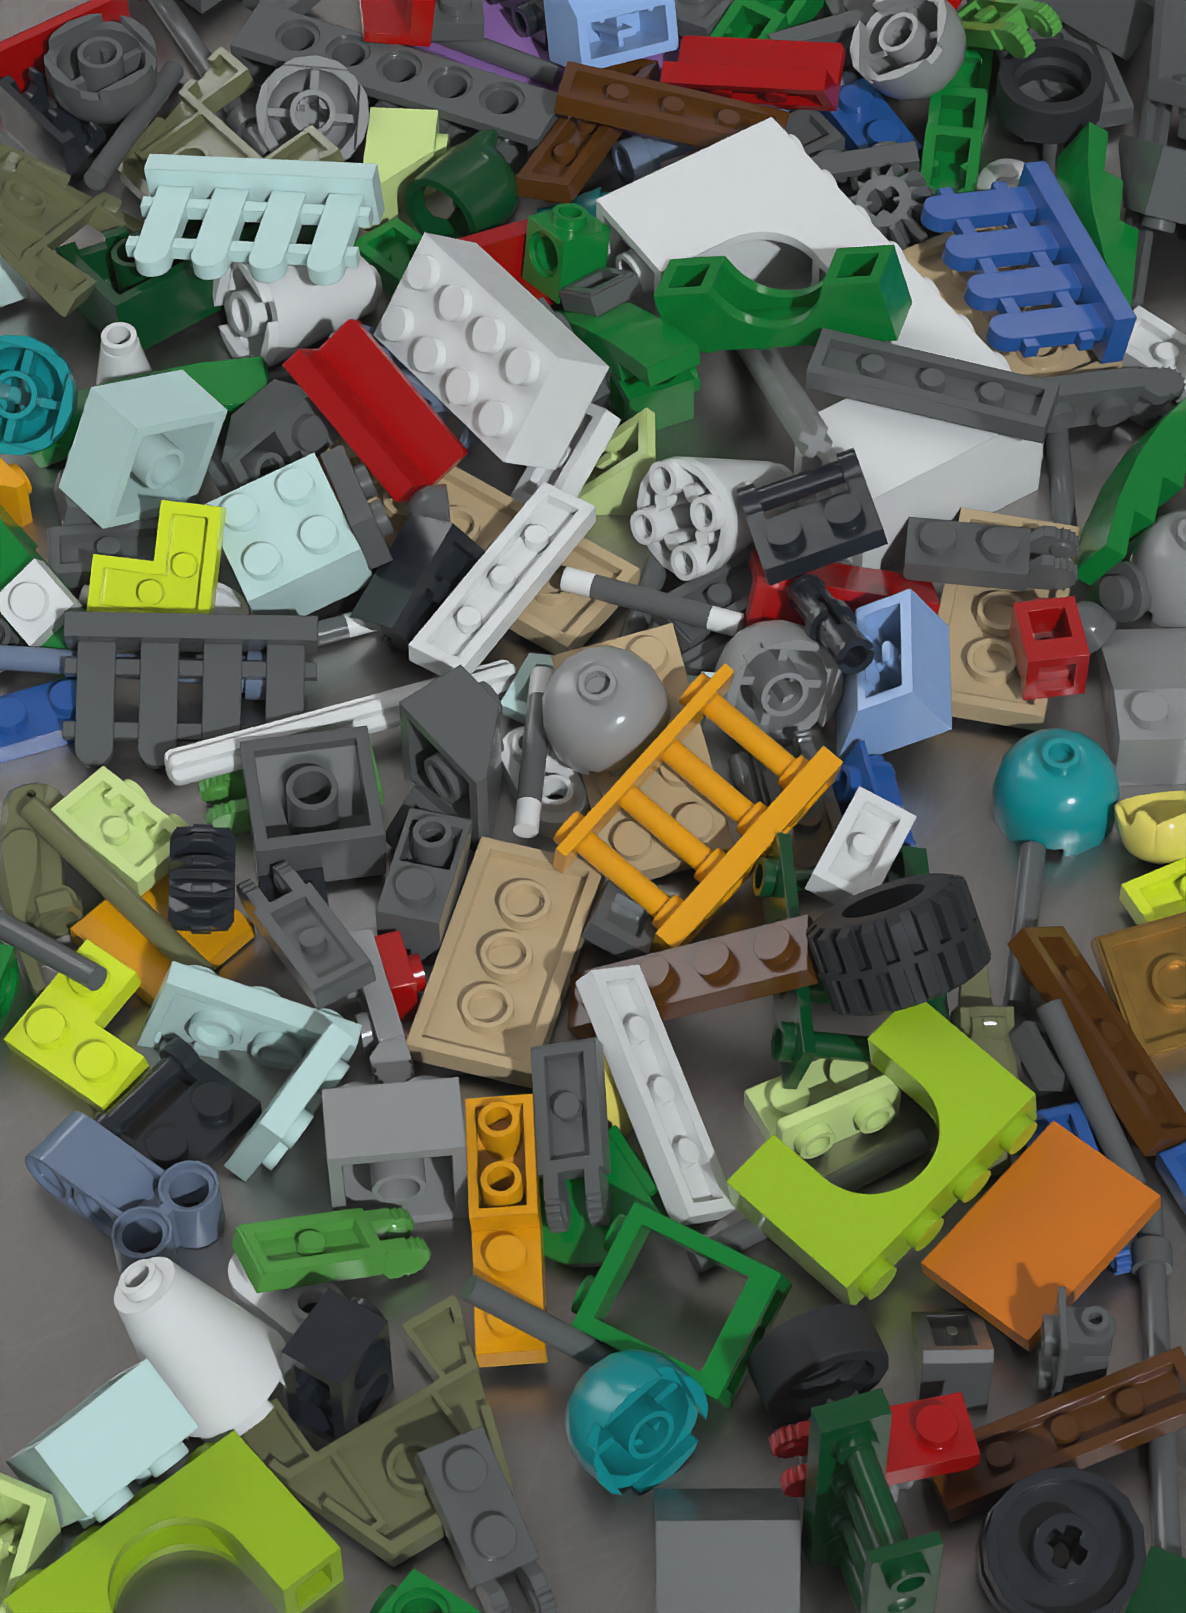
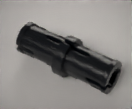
(830, 623)

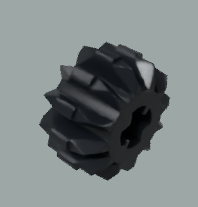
(202, 878)

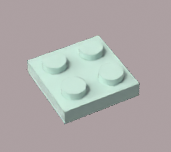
(292, 1105)

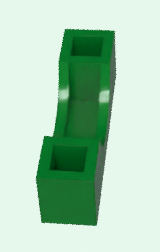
(729, 311)

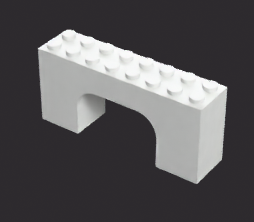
(780, 226)

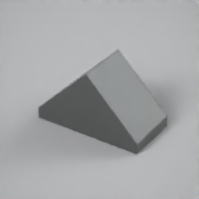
(952, 1356)

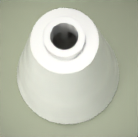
(290, 312)
(202, 1346)

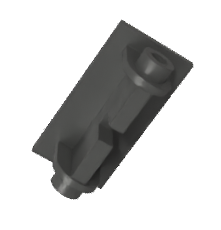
(1073, 1346)

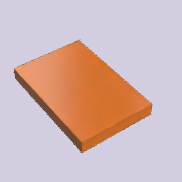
(1038, 1228)

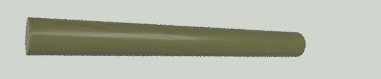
(111, 885)

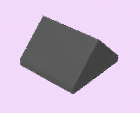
(727, 1551)

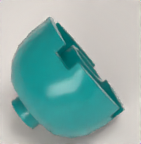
(35, 395)
(1056, 791)
(634, 1419)

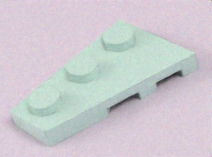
(230, 1015)

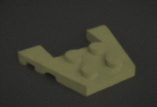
(198, 132)
(42, 214)
(370, 1475)

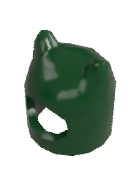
(476, 180)

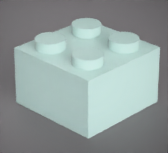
(141, 446)
(291, 542)
(105, 1442)

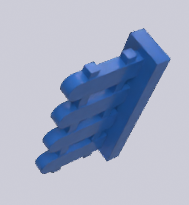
(1062, 262)

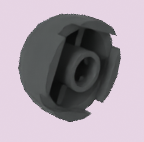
(101, 67)

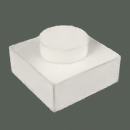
(36, 603)

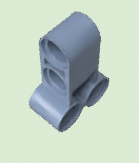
(127, 1192)

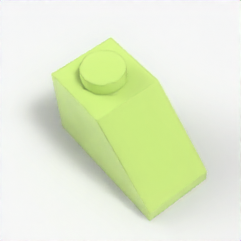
(402, 147)

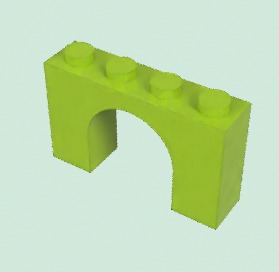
(857, 1238)
(214, 1504)

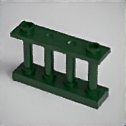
(793, 1036)
(853, 1515)

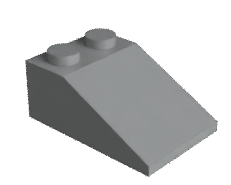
(1145, 704)

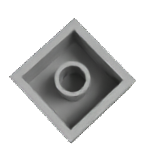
(398, 1147)

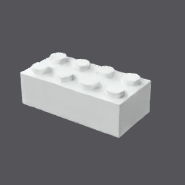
(490, 351)

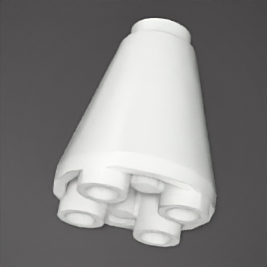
(693, 512)

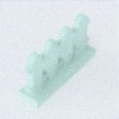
(261, 191)

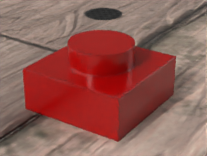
(403, 974)

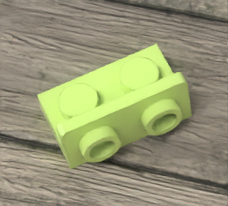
(121, 827)
(826, 1107)

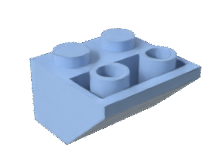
(609, 30)
(907, 684)

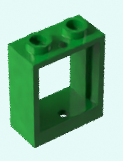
(744, 1328)

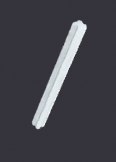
(376, 711)

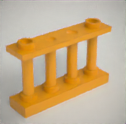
(716, 871)

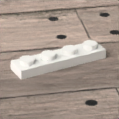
(503, 581)
(655, 1094)

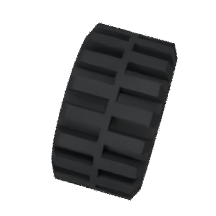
(898, 944)

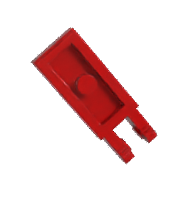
(924, 1442)

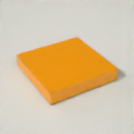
(119, 938)

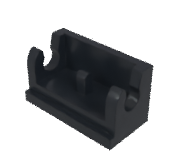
(47, 128)
(425, 569)

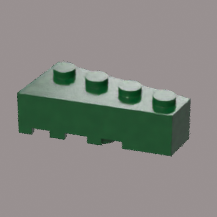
(150, 304)

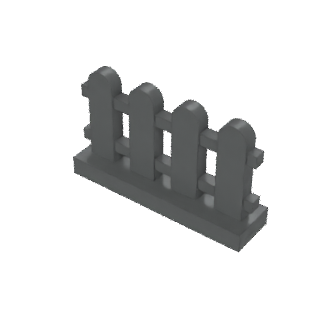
(160, 641)

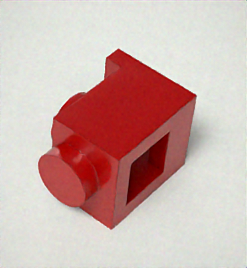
(1049, 647)

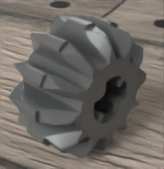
(895, 203)

